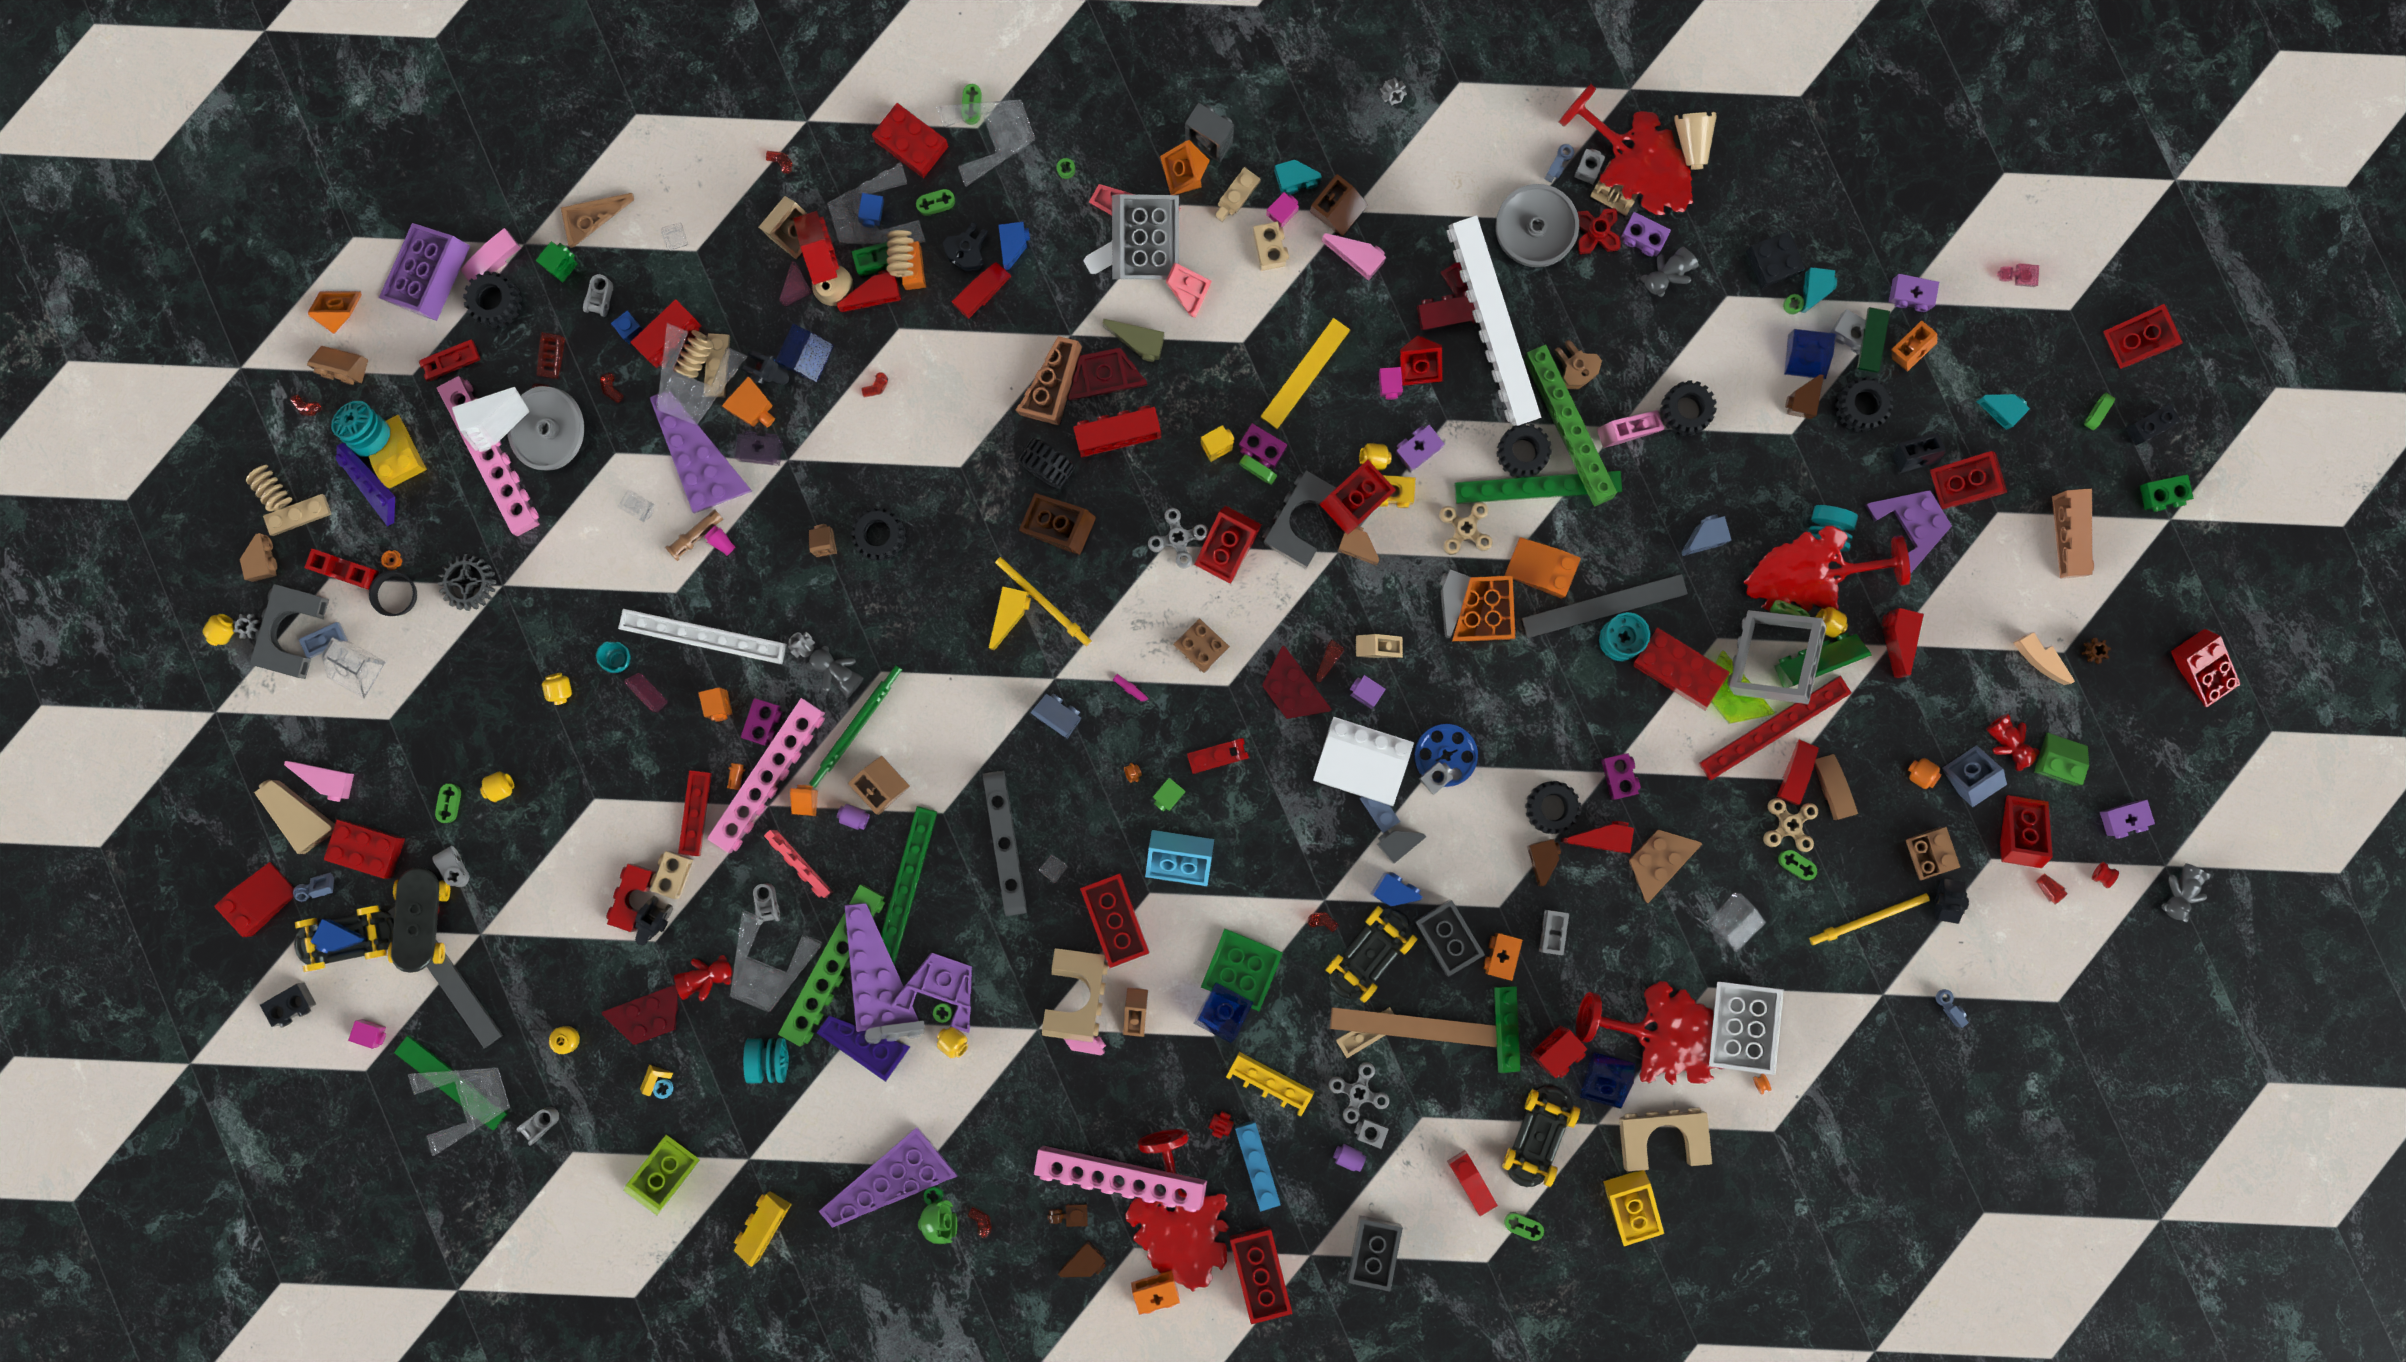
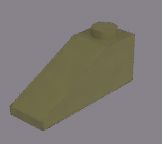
(1141, 340)

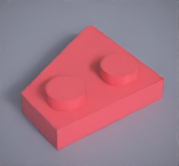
(1188, 288)

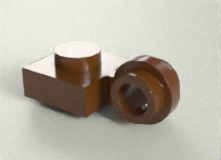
(1075, 1215)

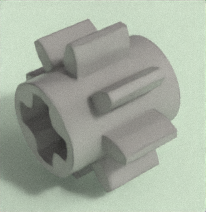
(1393, 91)
(241, 624)
(801, 644)

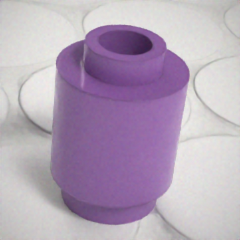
(853, 817)
(1349, 1157)

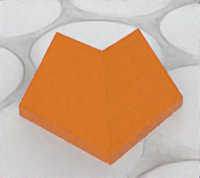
(1184, 167)
(333, 308)

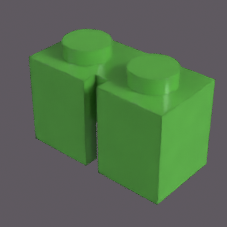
(1168, 795)

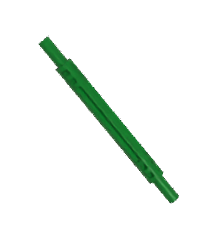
(855, 726)

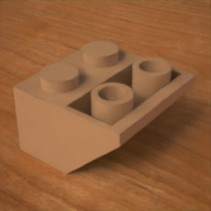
(338, 364)
(879, 785)
(1932, 853)

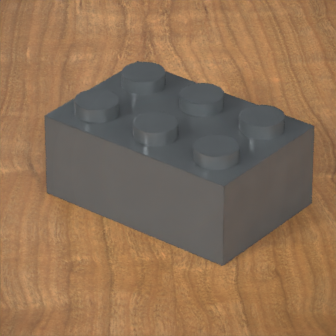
(1209, 132)
(1449, 938)
(1374, 1253)

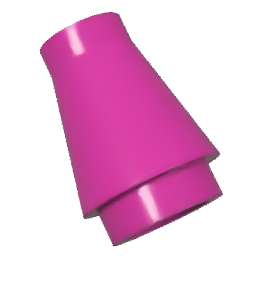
(719, 540)

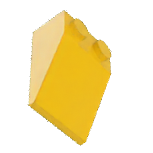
(399, 456)
(1634, 1207)

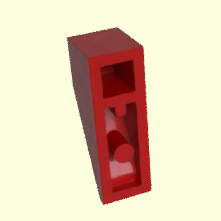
(875, 291)
(1472, 1183)

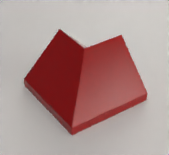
(1421, 362)

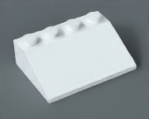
(490, 417)
(1363, 761)
(1746, 1028)

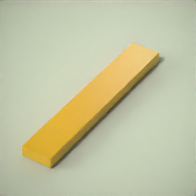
(1305, 373)

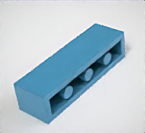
(1257, 1165)

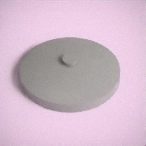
(1537, 225)
(550, 431)

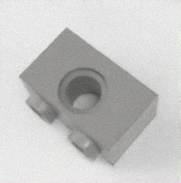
(1845, 323)

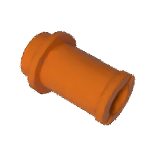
(735, 776)

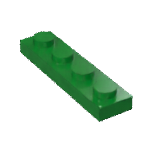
(1507, 1029)

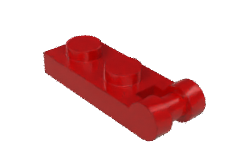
(449, 360)
(1217, 756)

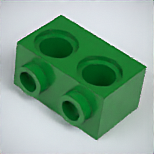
(871, 259)
(557, 260)
(2165, 489)

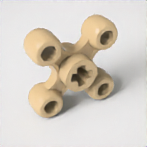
(1471, 521)
(1798, 820)

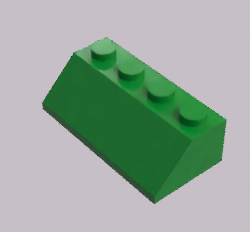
(1832, 656)

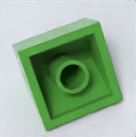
(2063, 760)

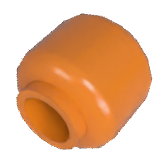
(1924, 773)

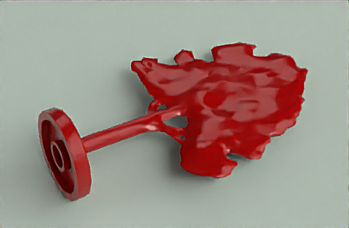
(1648, 168)
(1802, 573)
(1677, 1044)
(1181, 1238)

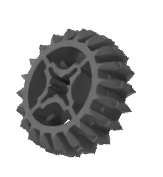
(465, 575)

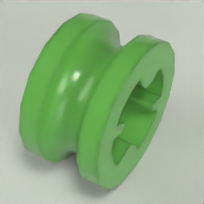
(1067, 175)
(1799, 307)
(947, 1008)

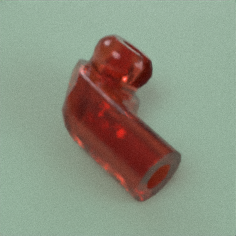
(303, 408)

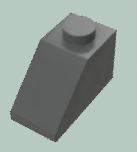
(1398, 843)

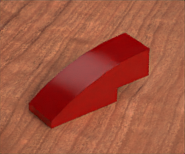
(981, 290)
(1798, 773)

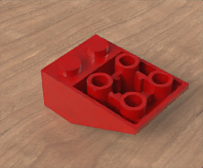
(2206, 666)

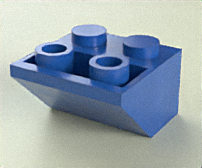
(1393, 892)

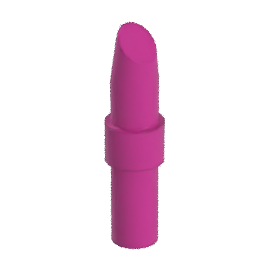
(1130, 688)

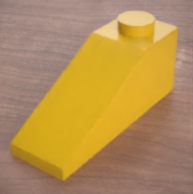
(1009, 612)

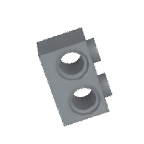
(1554, 932)

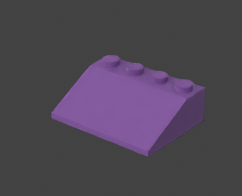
(424, 271)

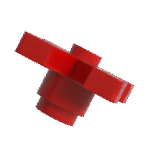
(1603, 223)

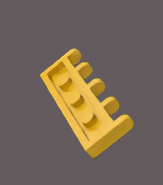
(1271, 1082)

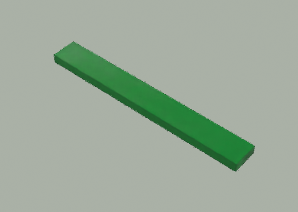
(907, 880)

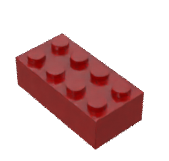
(816, 247)
(1117, 431)
(1681, 669)
(1115, 920)
(1260, 1275)

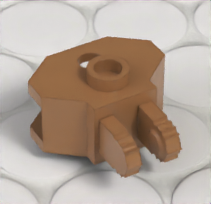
(1576, 365)

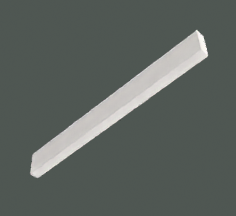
(702, 636)

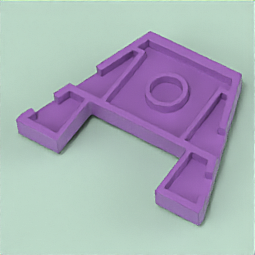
(1919, 517)
(942, 980)

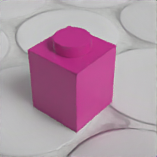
(1283, 209)
(1390, 382)
(367, 1034)

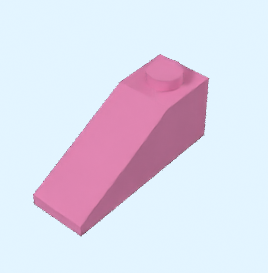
(1359, 255)
(1630, 428)
(324, 780)

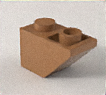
(258, 560)

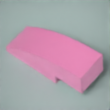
(491, 255)

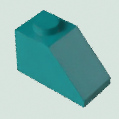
(1817, 286)
(2005, 408)

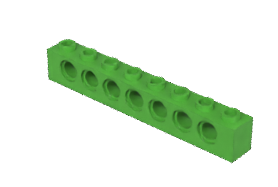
(1570, 425)
(791, 1028)

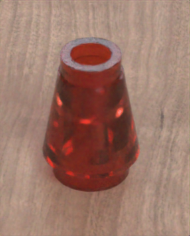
(2051, 889)

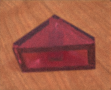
(795, 286)

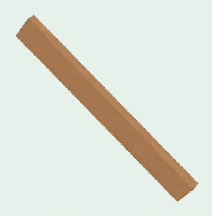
(1413, 1027)

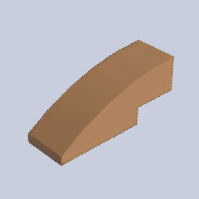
(1835, 787)

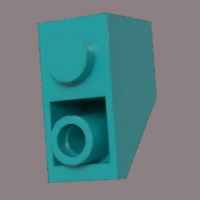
(1294, 176)

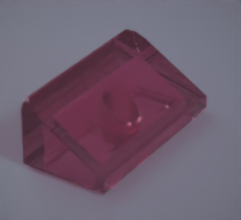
(646, 692)

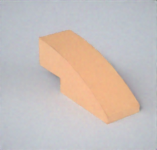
(2043, 659)

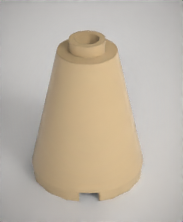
(1696, 136)
(839, 288)

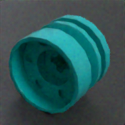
(360, 428)
(1833, 516)
(1635, 632)
(769, 1060)

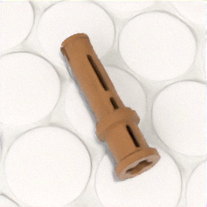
(686, 541)

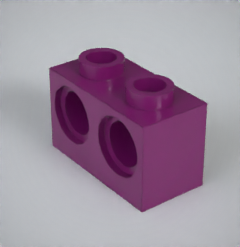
(1266, 441)
(756, 720)
(1615, 777)

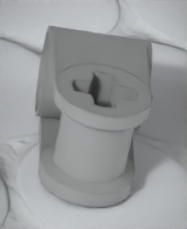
(598, 297)
(449, 864)
(766, 905)
(536, 1127)

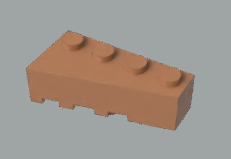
(1050, 388)
(2074, 532)

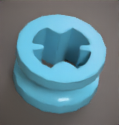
(657, 1085)

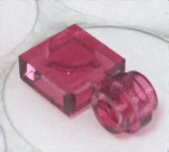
(2025, 274)

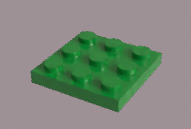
(1242, 967)

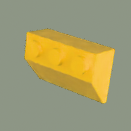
(761, 1227)

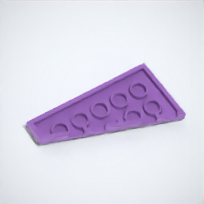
(700, 465)
(872, 973)
(898, 1174)

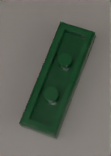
(1873, 340)

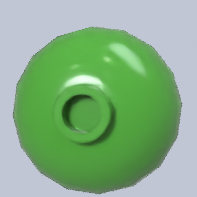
(938, 1223)

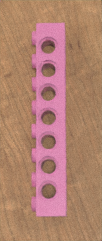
(527, 519)
(720, 834)
(1046, 1170)

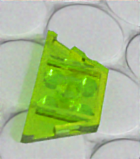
(1736, 707)

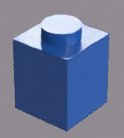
(870, 210)
(627, 326)

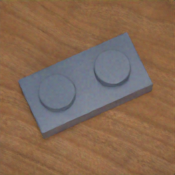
(317, 641)
(1381, 814)

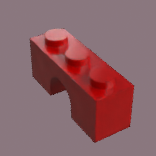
(340, 569)
(622, 914)

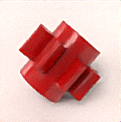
(1221, 1125)

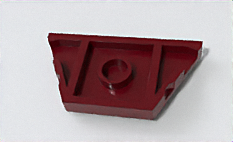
(1104, 374)
(1292, 688)
(646, 1016)

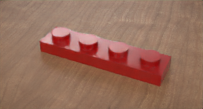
(694, 813)

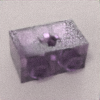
(768, 455)

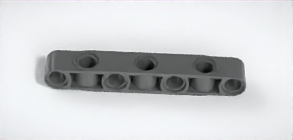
(1006, 859)

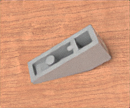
(1452, 596)

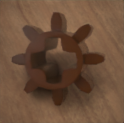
(2102, 649)

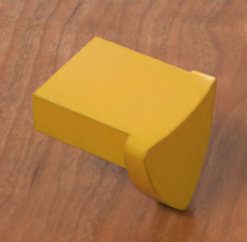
(651, 1077)

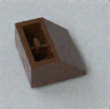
(1338, 205)

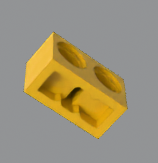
(1217, 443)

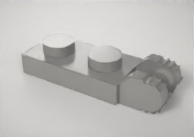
(893, 1032)

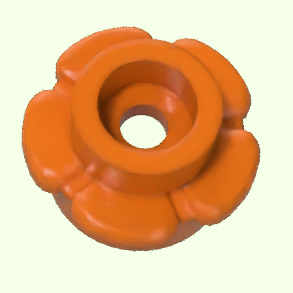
(385, 559)
(1132, 772)

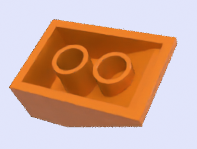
(1543, 567)

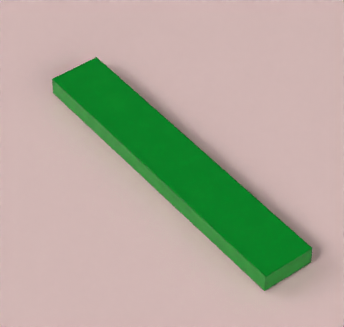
(425, 1061)

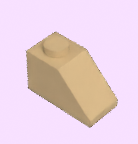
(1379, 646)

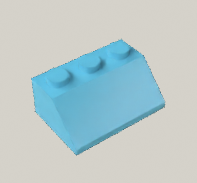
(1179, 858)

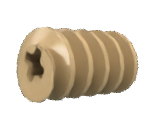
(898, 253)
(695, 355)
(266, 490)

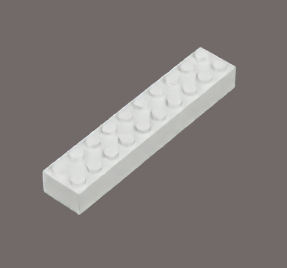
(1494, 321)

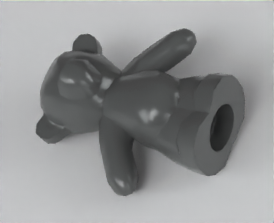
(1672, 271)
(835, 671)
(2185, 891)

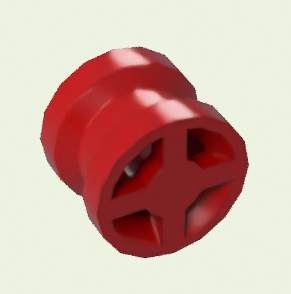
(2105, 875)

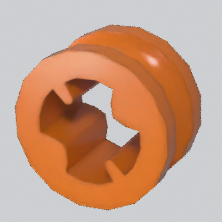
(1762, 1083)

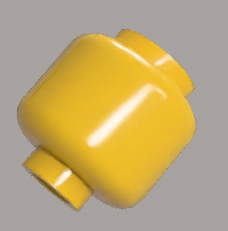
(1376, 454)
(1834, 620)
(219, 629)
(556, 688)
(497, 786)
(564, 1040)
(952, 1042)

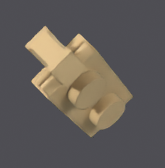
(1237, 194)

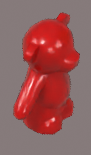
(2012, 741)
(702, 979)

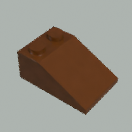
(1057, 523)

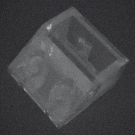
(1736, 921)

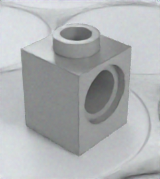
(1587, 174)
(1427, 779)
(1378, 1139)

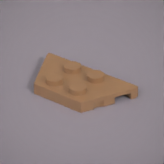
(1660, 860)

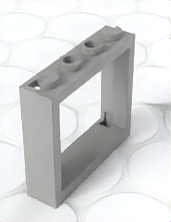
(1810, 664)

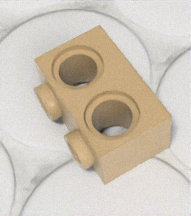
(1266, 246)
(676, 877)

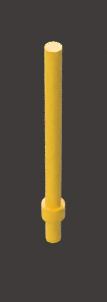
(1072, 628)
(1832, 933)

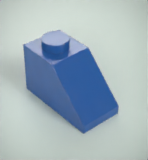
(1013, 242)
(334, 936)

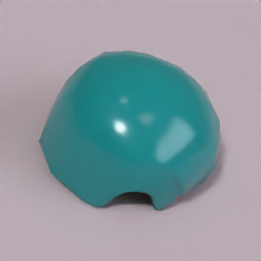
(613, 657)

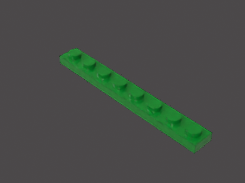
(1525, 488)

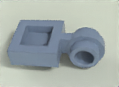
(1556, 168)
(318, 887)
(1955, 1013)

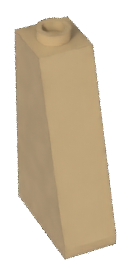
(294, 816)

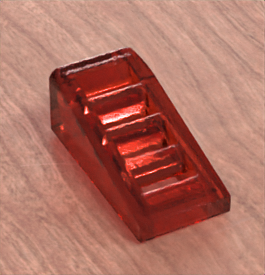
(545, 337)
(1331, 655)

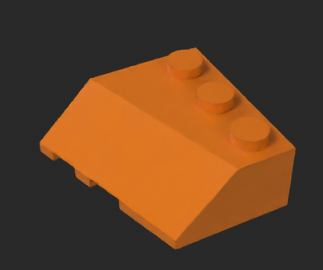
(1487, 610)

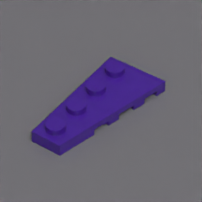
(371, 487)
(877, 1058)

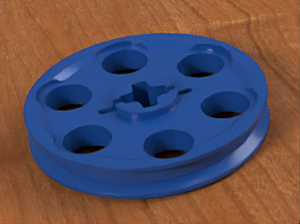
(1448, 745)

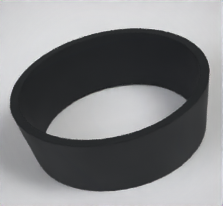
(374, 588)

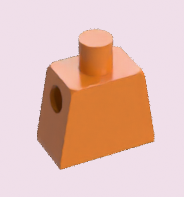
(750, 404)

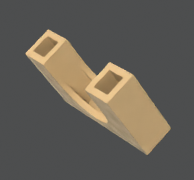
(1082, 1023)
(1637, 1129)

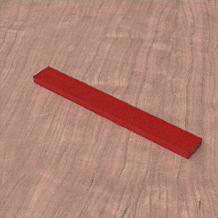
(1774, 728)

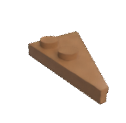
(586, 217)

